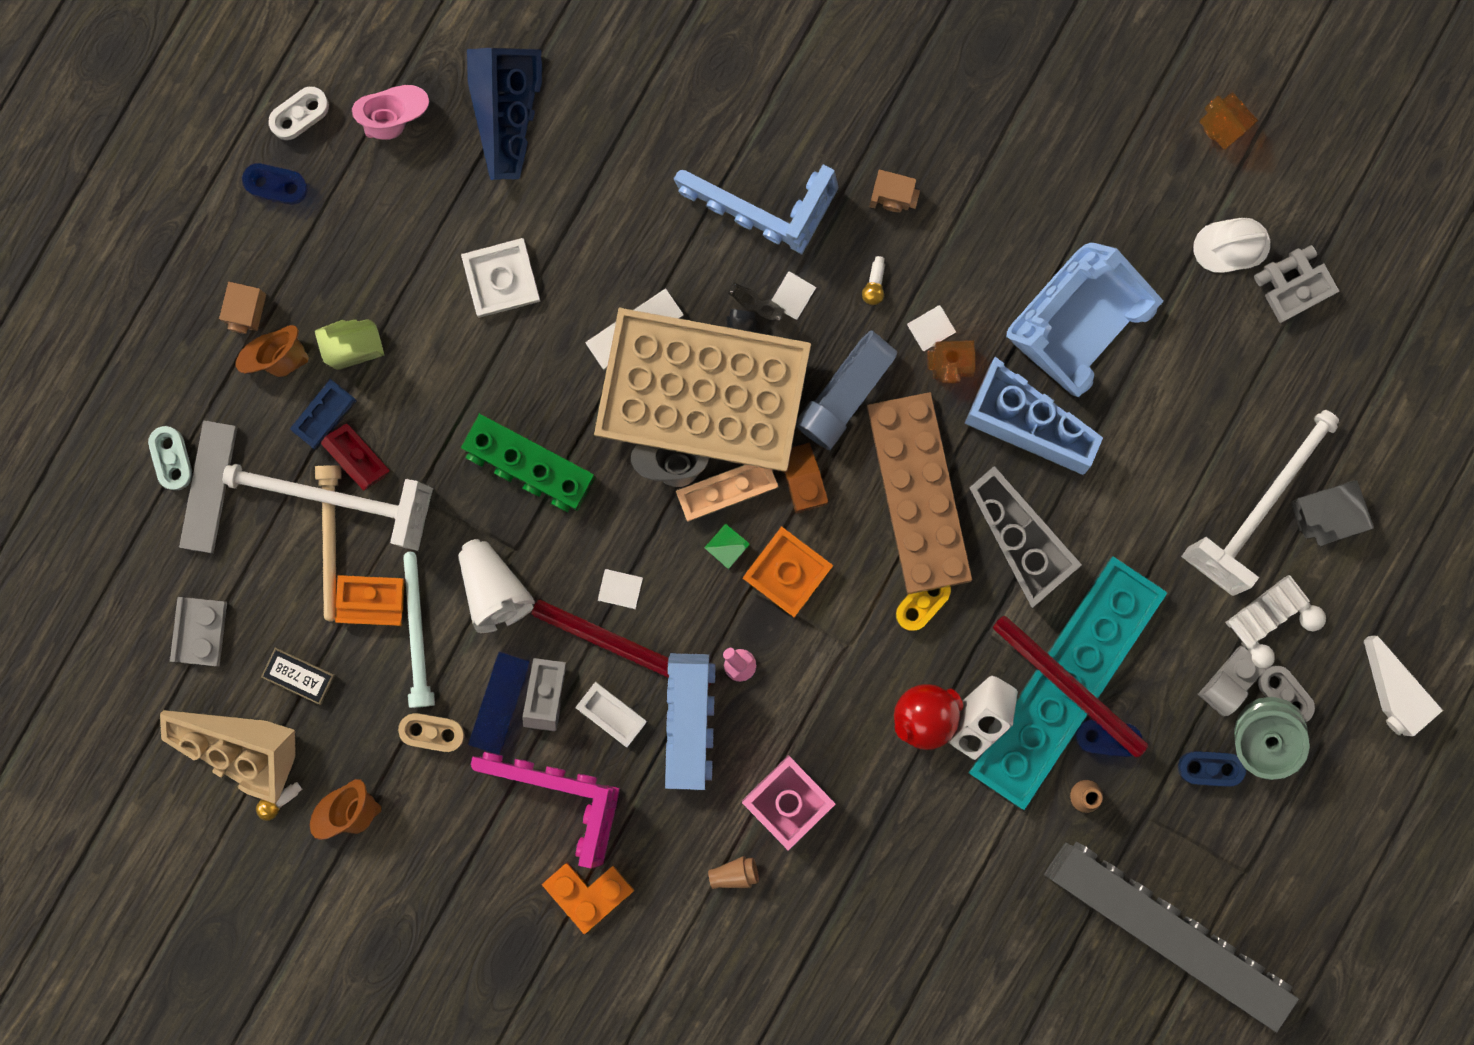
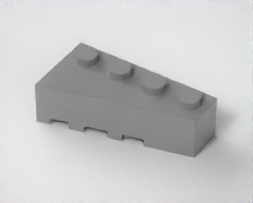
(1026, 541)

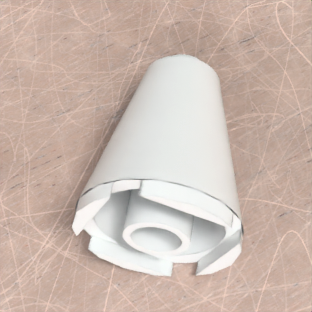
(491, 588)

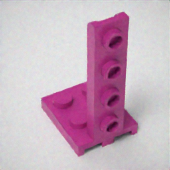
(597, 816)

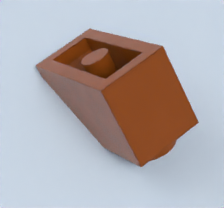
(805, 480)

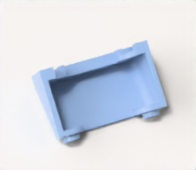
(1082, 314)

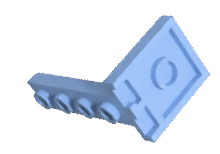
(805, 213)

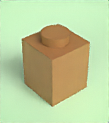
(242, 307)

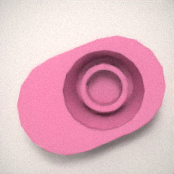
(389, 111)

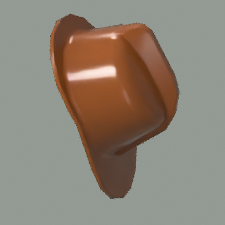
(274, 353)
(344, 810)

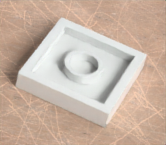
(500, 277)

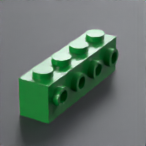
(528, 462)

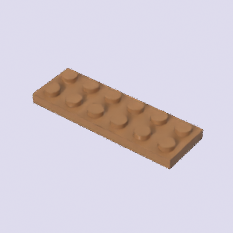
(919, 493)

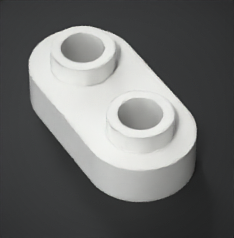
(297, 110)

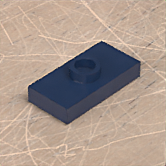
(323, 414)

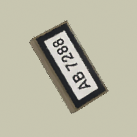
(298, 676)

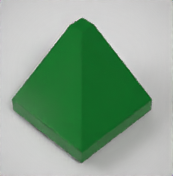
(727, 546)

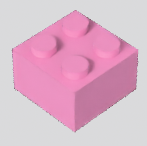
(788, 802)

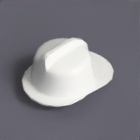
(1231, 245)

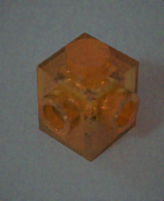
(1227, 120)
(952, 360)

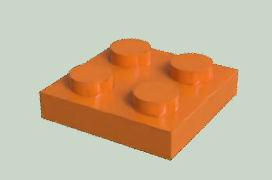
(787, 571)

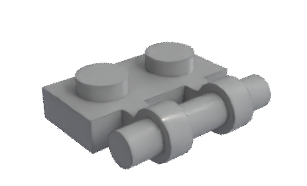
(1300, 293)

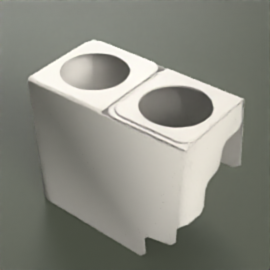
(989, 699)

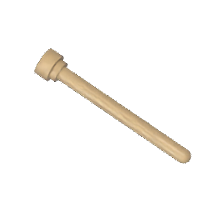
(328, 479)

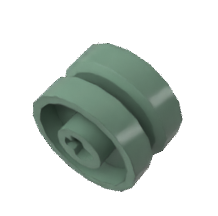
(1288, 743)

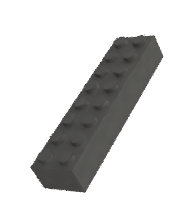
(1176, 939)

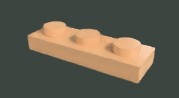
(725, 490)

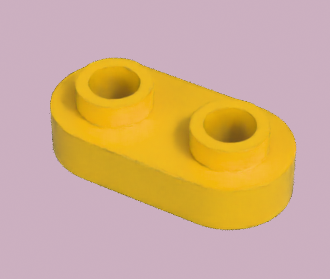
(924, 605)

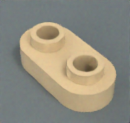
(431, 733)

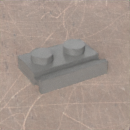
(198, 631)

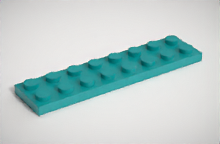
(1091, 652)

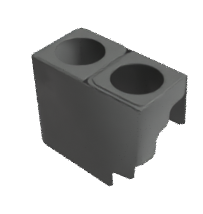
(1332, 513)

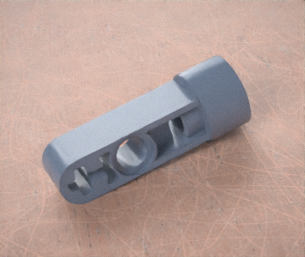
(827, 415)

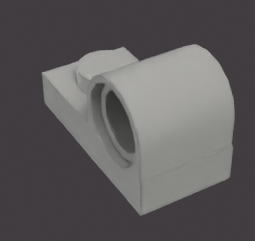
(1230, 683)
(544, 695)

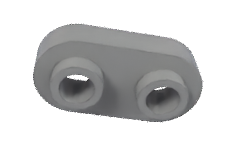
(1287, 689)

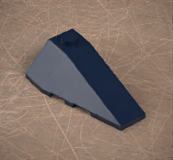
(502, 96)

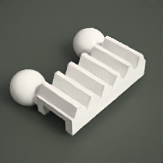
(1268, 612)

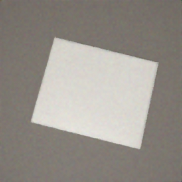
(793, 295)
(931, 328)
(620, 589)

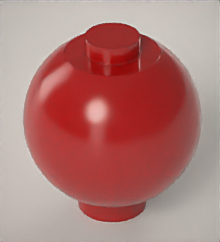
(927, 716)

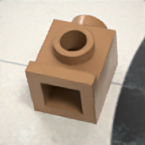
(894, 192)

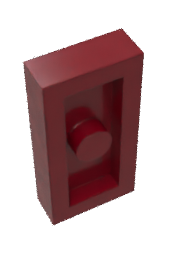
(355, 456)

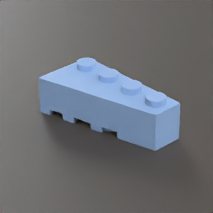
(1027, 419)
(687, 721)

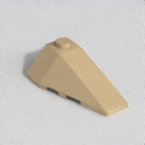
(244, 749)

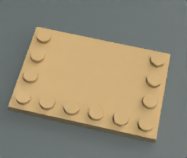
(702, 389)

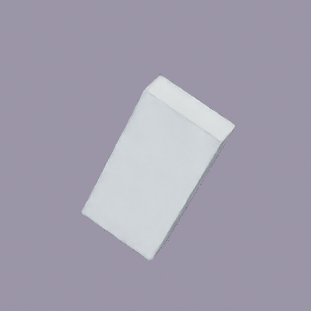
(611, 714)

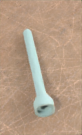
(420, 694)

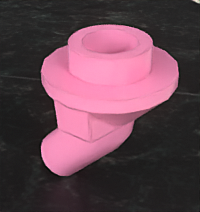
(739, 664)

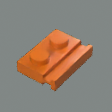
(369, 600)

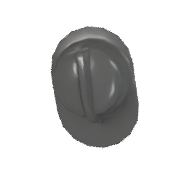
(668, 466)

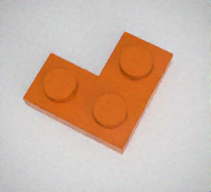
(584, 903)

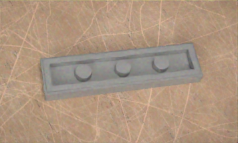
(207, 487)

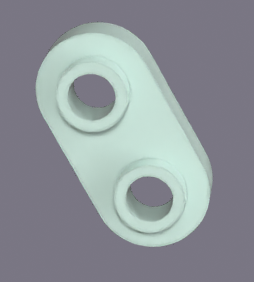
(170, 459)

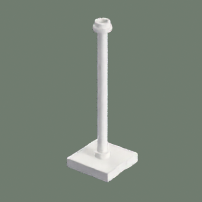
(408, 515)
(1219, 563)

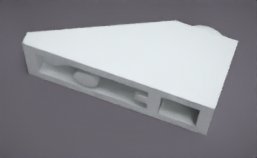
(1400, 694)

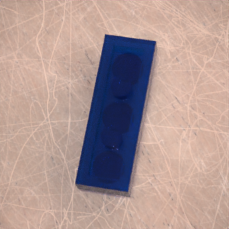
(499, 703)

